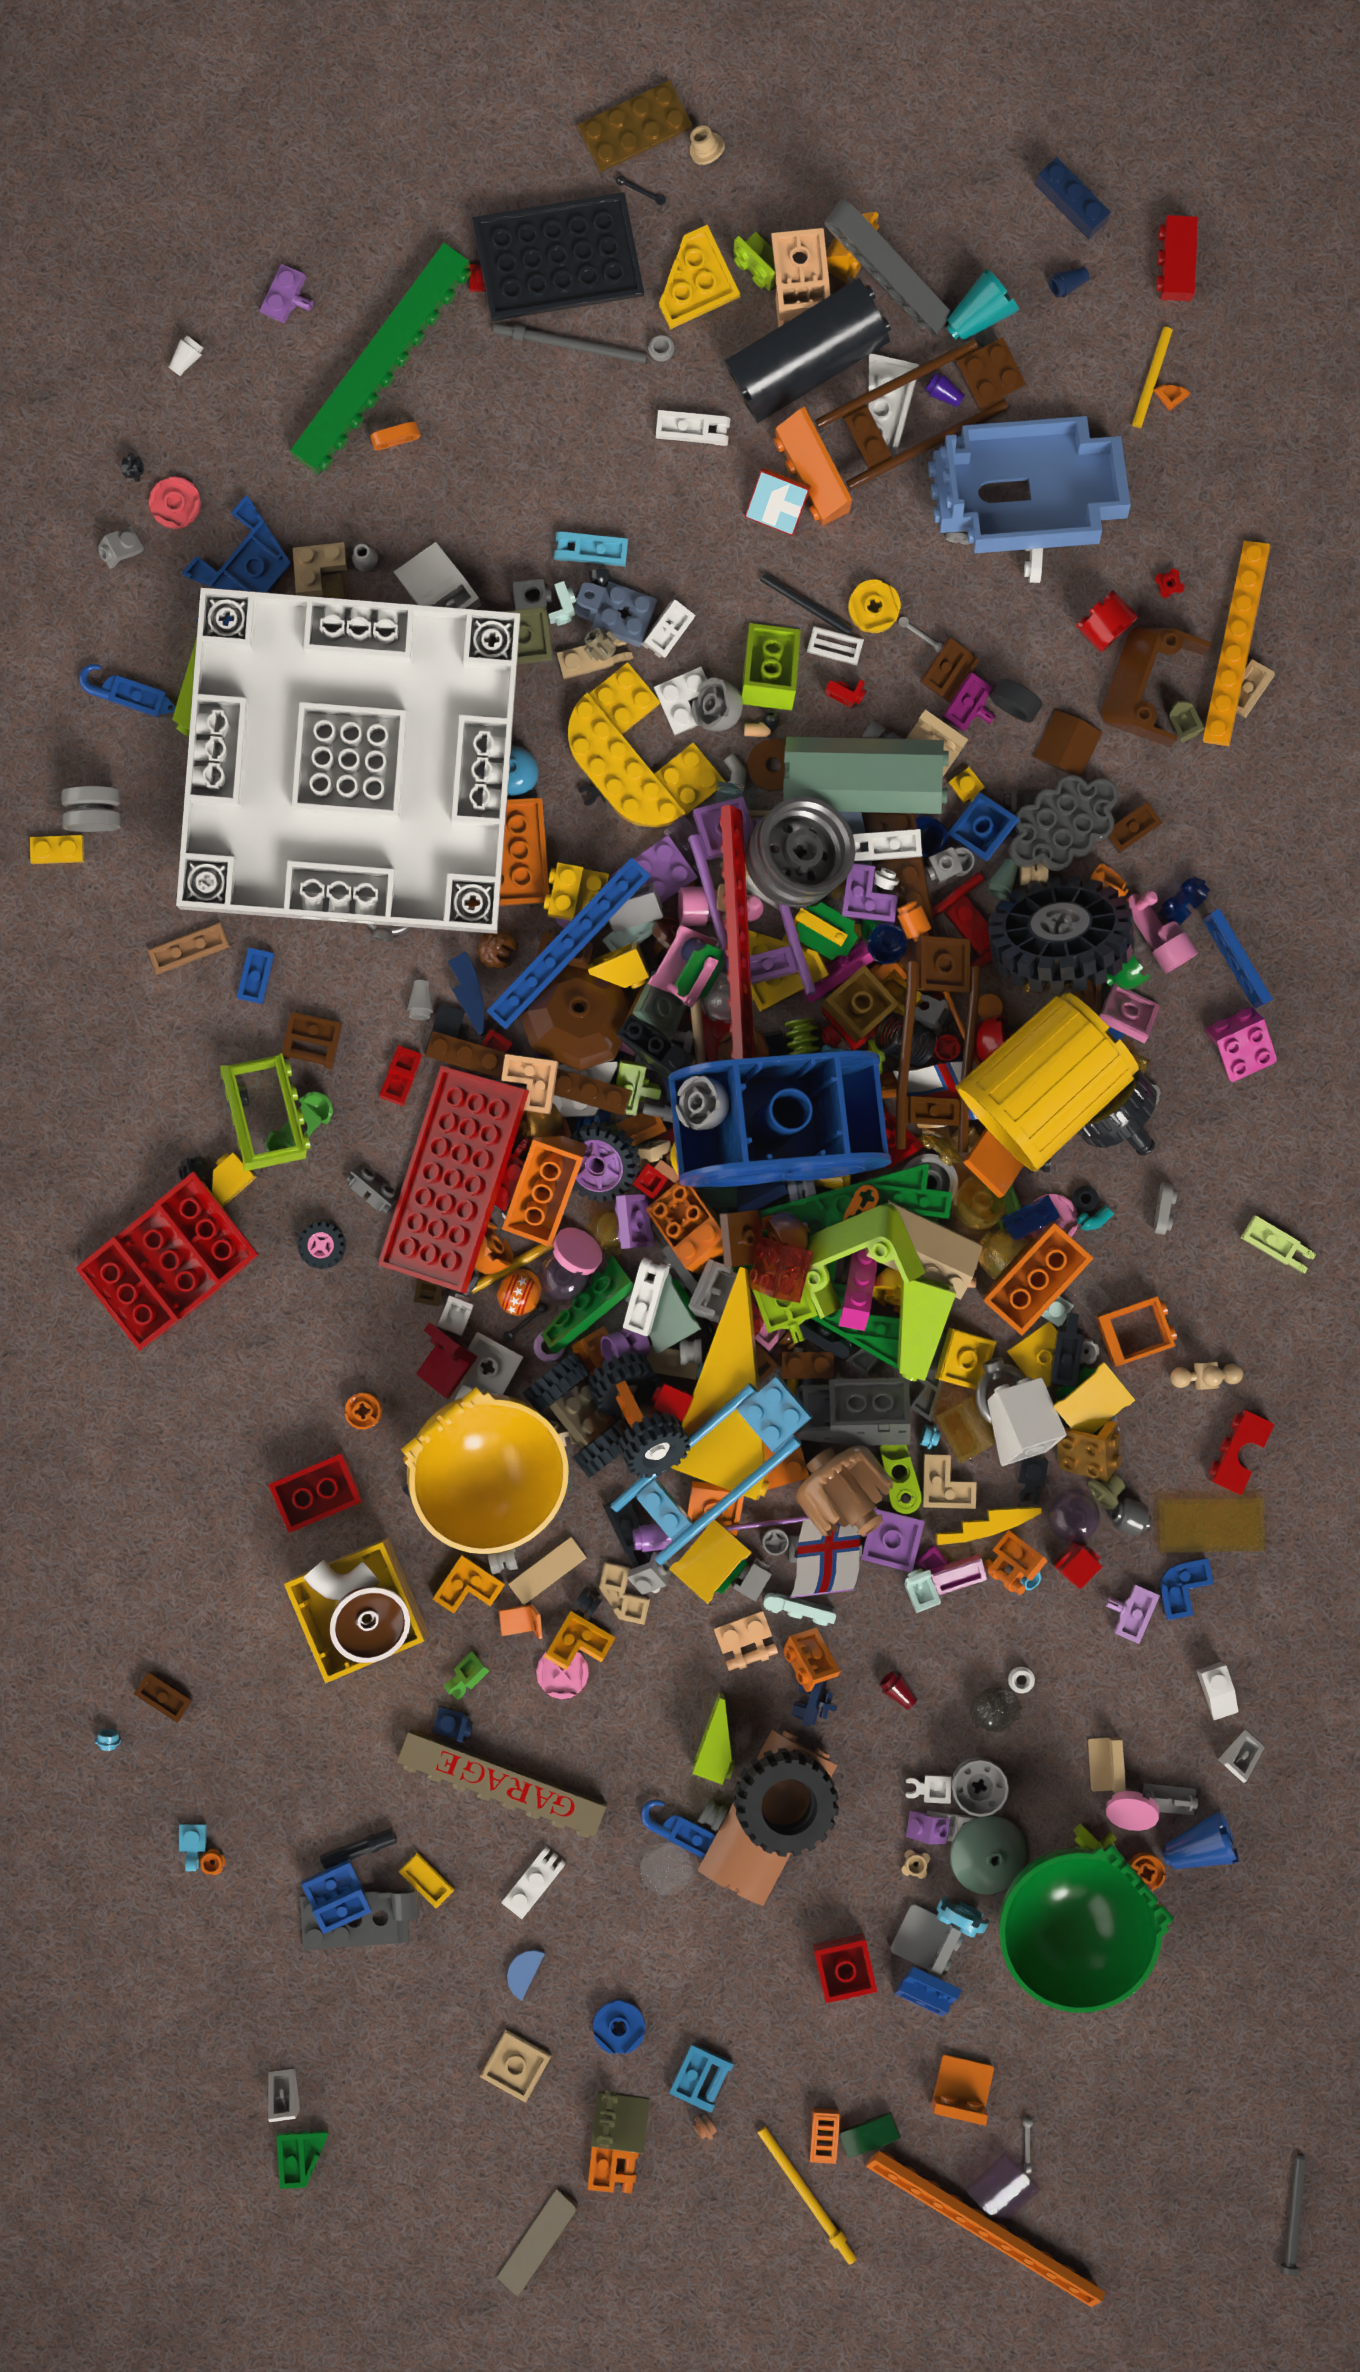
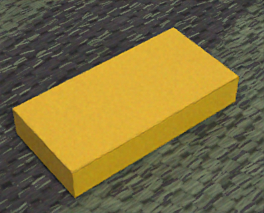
(426, 1880)

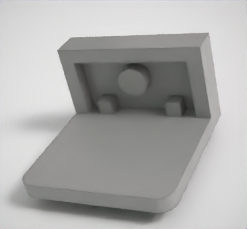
(926, 1940)

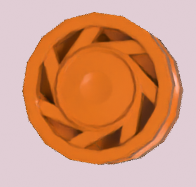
(363, 1410)
(1149, 1869)

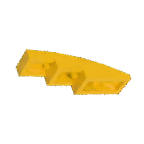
(997, 1521)

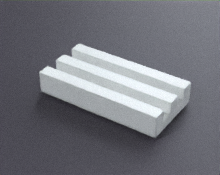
(839, 657)

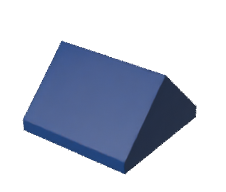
(983, 827)

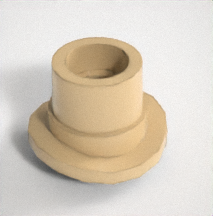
(705, 145)

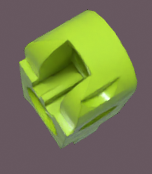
(898, 1455)

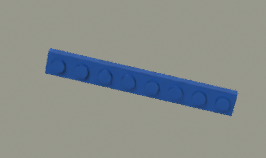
(568, 943)

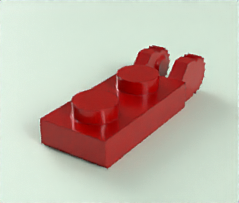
(511, 1176)

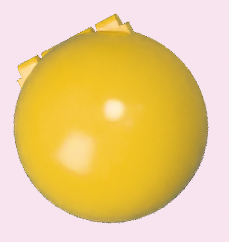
(486, 1473)

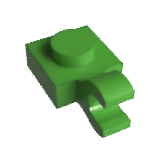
(468, 1673)

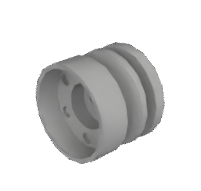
(984, 1801)

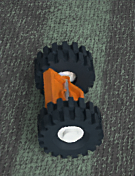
(652, 1442)

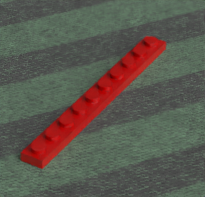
(737, 933)

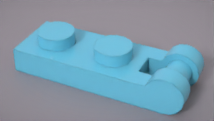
(591, 549)

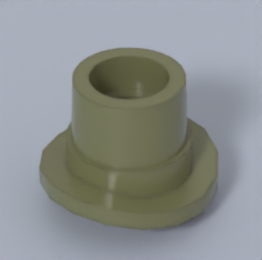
(1106, 1492)

